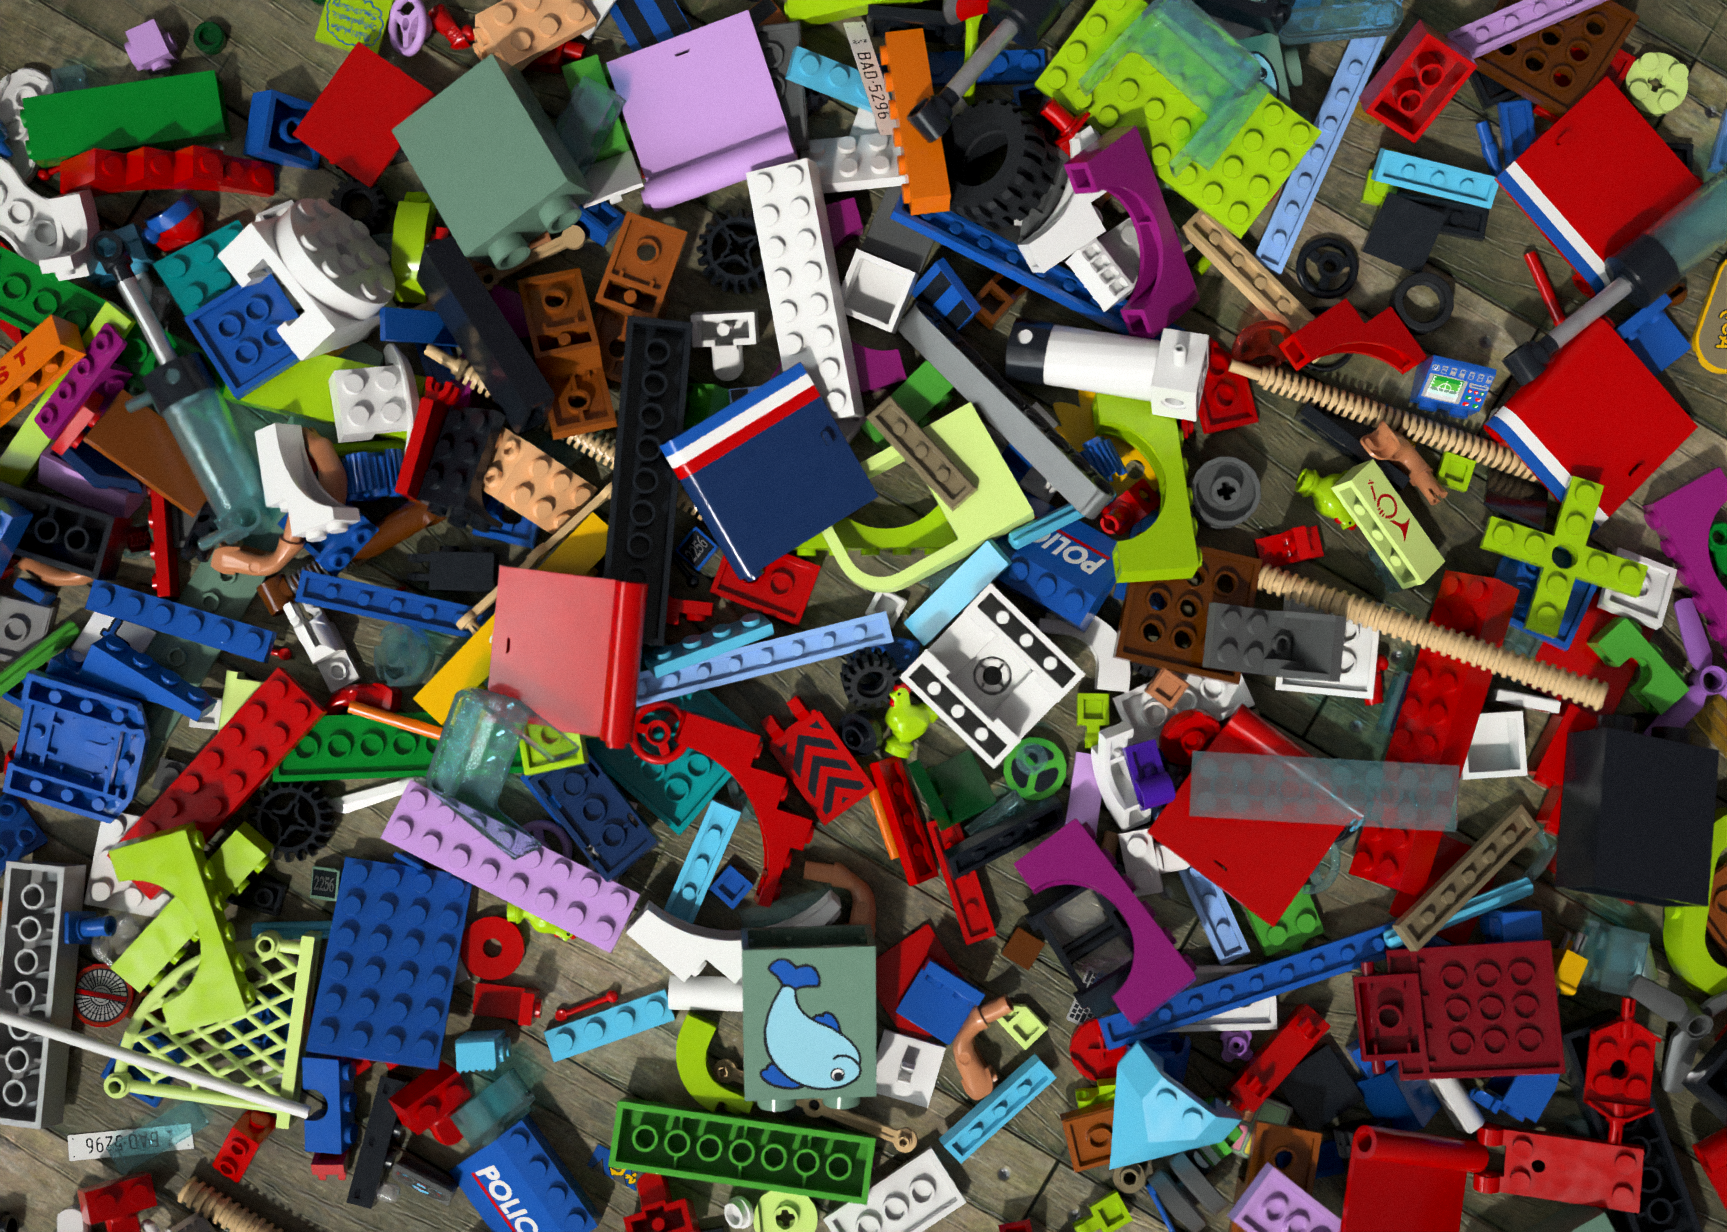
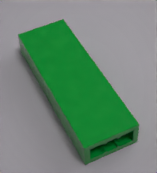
(126, 117)

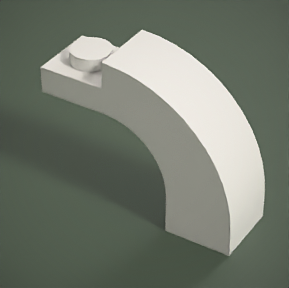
(75, 226)
(1100, 637)

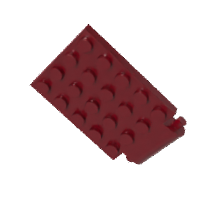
(1461, 1011)

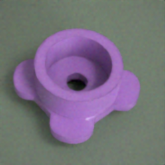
(1243, 1051)

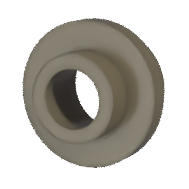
(1135, 1185)

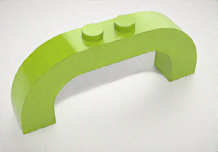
(1686, 930)

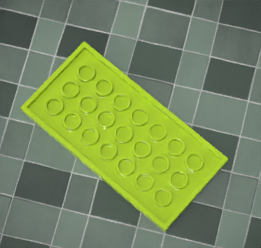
(1167, 120)

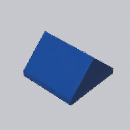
(1406, 1102)

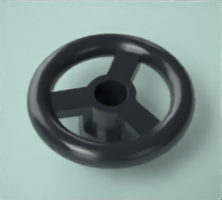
(1335, 259)

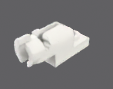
(323, 645)

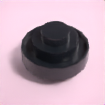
(860, 732)

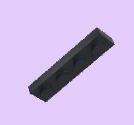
(1004, 837)

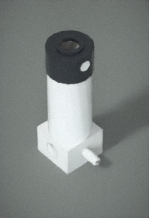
(1163, 372)

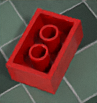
(1417, 81)

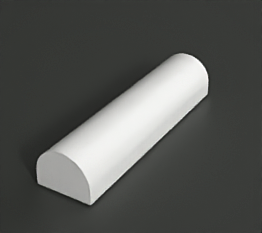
(705, 993)
(1457, 1104)

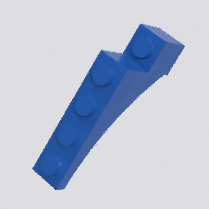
(126, 672)

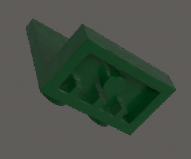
(953, 789)

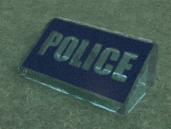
(1393, 703)

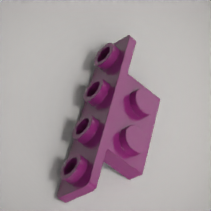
(93, 372)

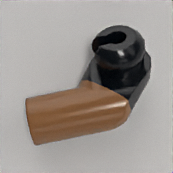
(1110, 841)

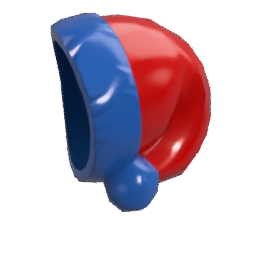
(175, 226)

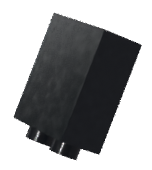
(1637, 814)

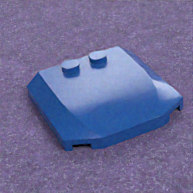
(78, 748)

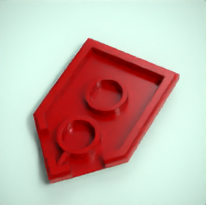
(1225, 396)

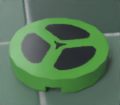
(1039, 785)

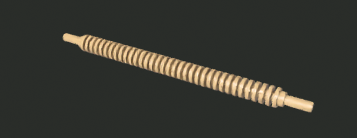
(461, 368)
(1410, 426)

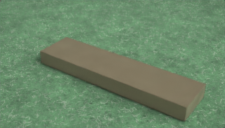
(921, 453)

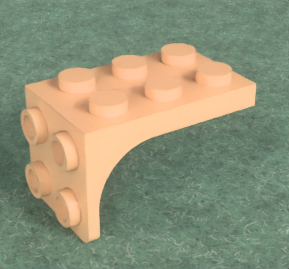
(529, 28)
(534, 483)

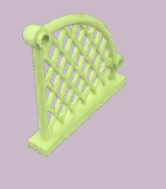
(295, 1046)

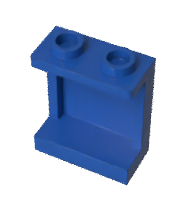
(342, 547)

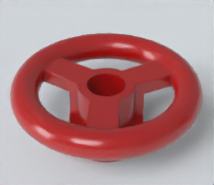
(665, 755)

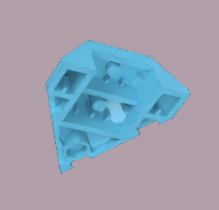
(1159, 1114)

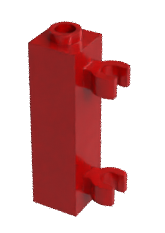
(1276, 1058)

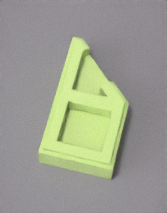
(1023, 1025)

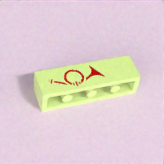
(1388, 524)

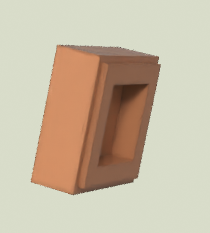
(1166, 687)

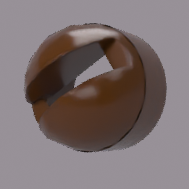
(1680, 297)

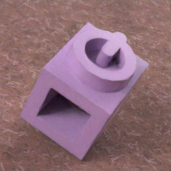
(151, 48)

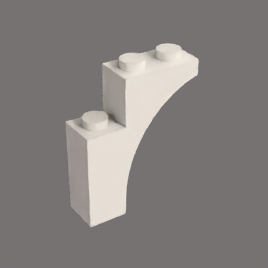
(1070, 224)
(294, 487)

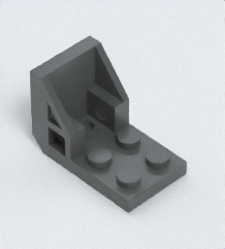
(1274, 642)

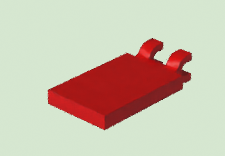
(425, 435)

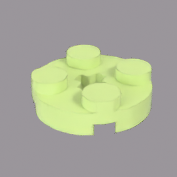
(1669, 73)
(772, 1204)

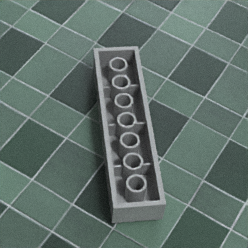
(37, 983)

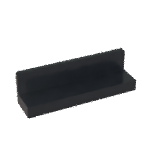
(1345, 437)

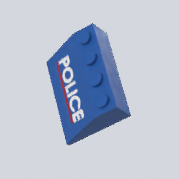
(1063, 571)
(525, 1185)

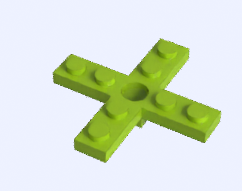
(1587, 563)

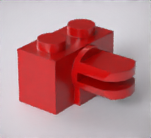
(431, 1102)
(118, 1202)
(659, 1210)

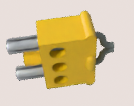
(1569, 963)

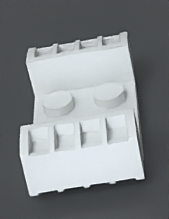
(1112, 263)

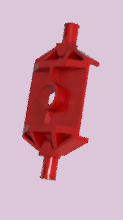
(1628, 1095)

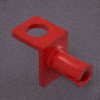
(1064, 121)
(1128, 508)

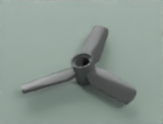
(1693, 1024)

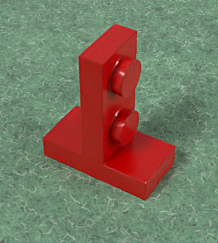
(1289, 547)

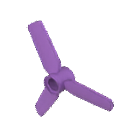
(1700, 658)

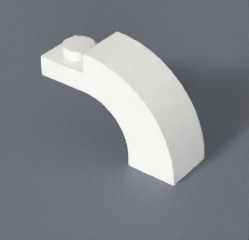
(1114, 778)

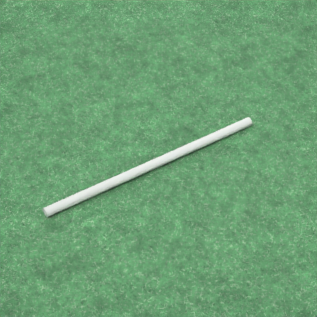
(154, 1063)

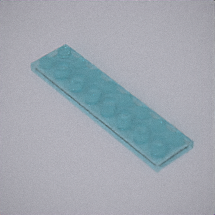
(1324, 791)

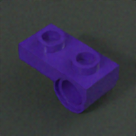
(1149, 779)

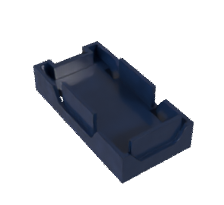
(597, 816)

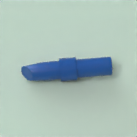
(1489, 148)

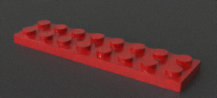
(233, 763)

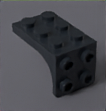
(458, 467)

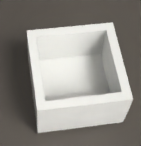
(877, 291)
(1497, 747)

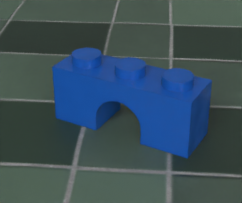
(334, 1128)

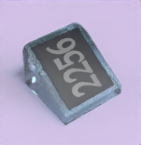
(138, 542)

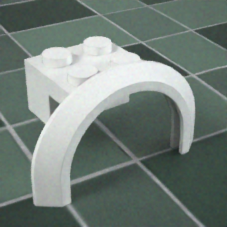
(375, 399)

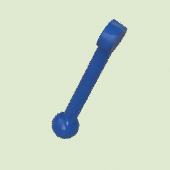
(1163, 1213)

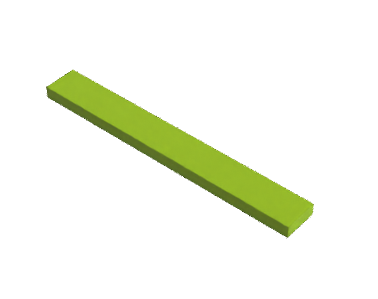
(24, 451)

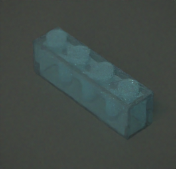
(588, 121)

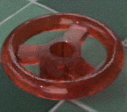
(1260, 343)

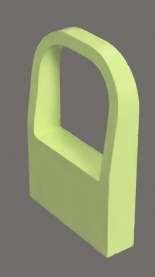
(985, 515)

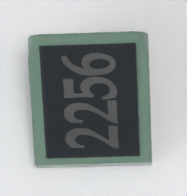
(325, 882)

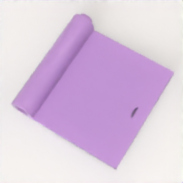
(702, 111)

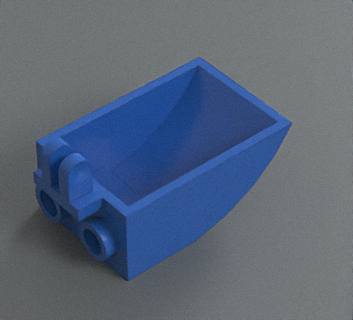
(1517, 1095)

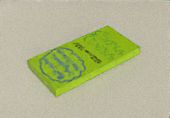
(352, 21)

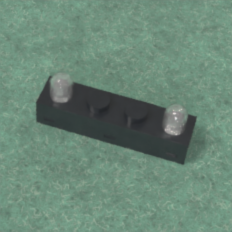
(377, 1147)

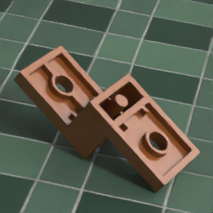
(635, 285)
(567, 352)
(1268, 1141)

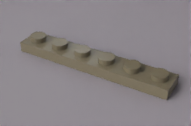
(1465, 878)

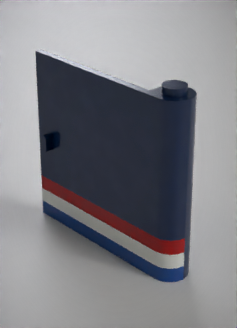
(767, 473)

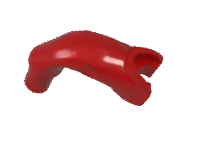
(371, 694)

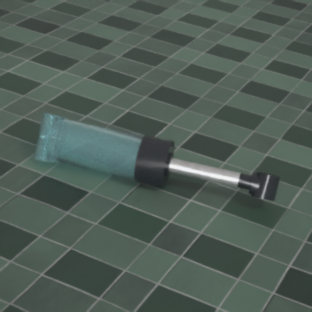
(1015, 20)
(1641, 270)
(195, 413)

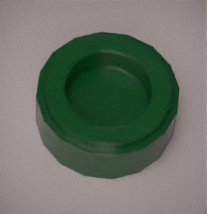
(210, 38)

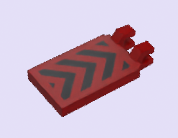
(818, 761)

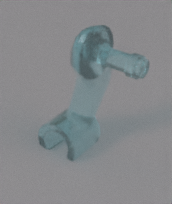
(936, 581)
(1541, 862)

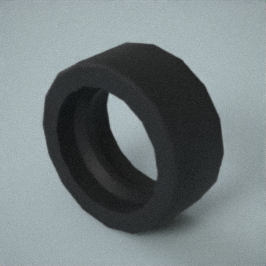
(1442, 291)

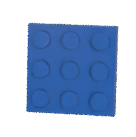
(242, 334)
(1525, 576)

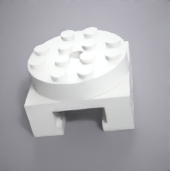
(325, 265)
(984, 714)

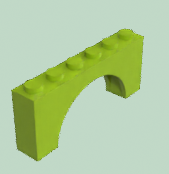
(927, 534)
(1169, 545)
(178, 864)

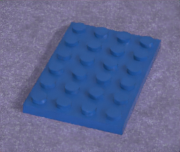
(390, 964)

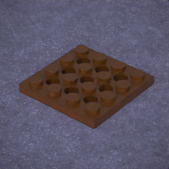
(1556, 59)
(1164, 653)

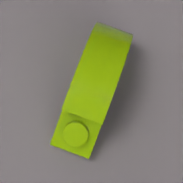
(410, 235)
(696, 1070)

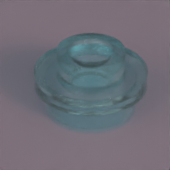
(1021, 755)

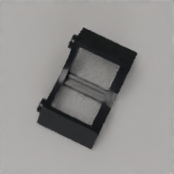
(1085, 941)

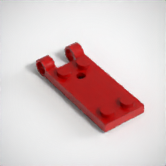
(1574, 1171)

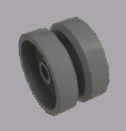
(1241, 491)
(1187, 1192)

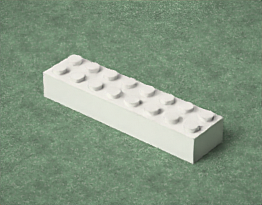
(805, 281)

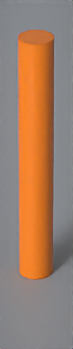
(394, 720)
(882, 819)

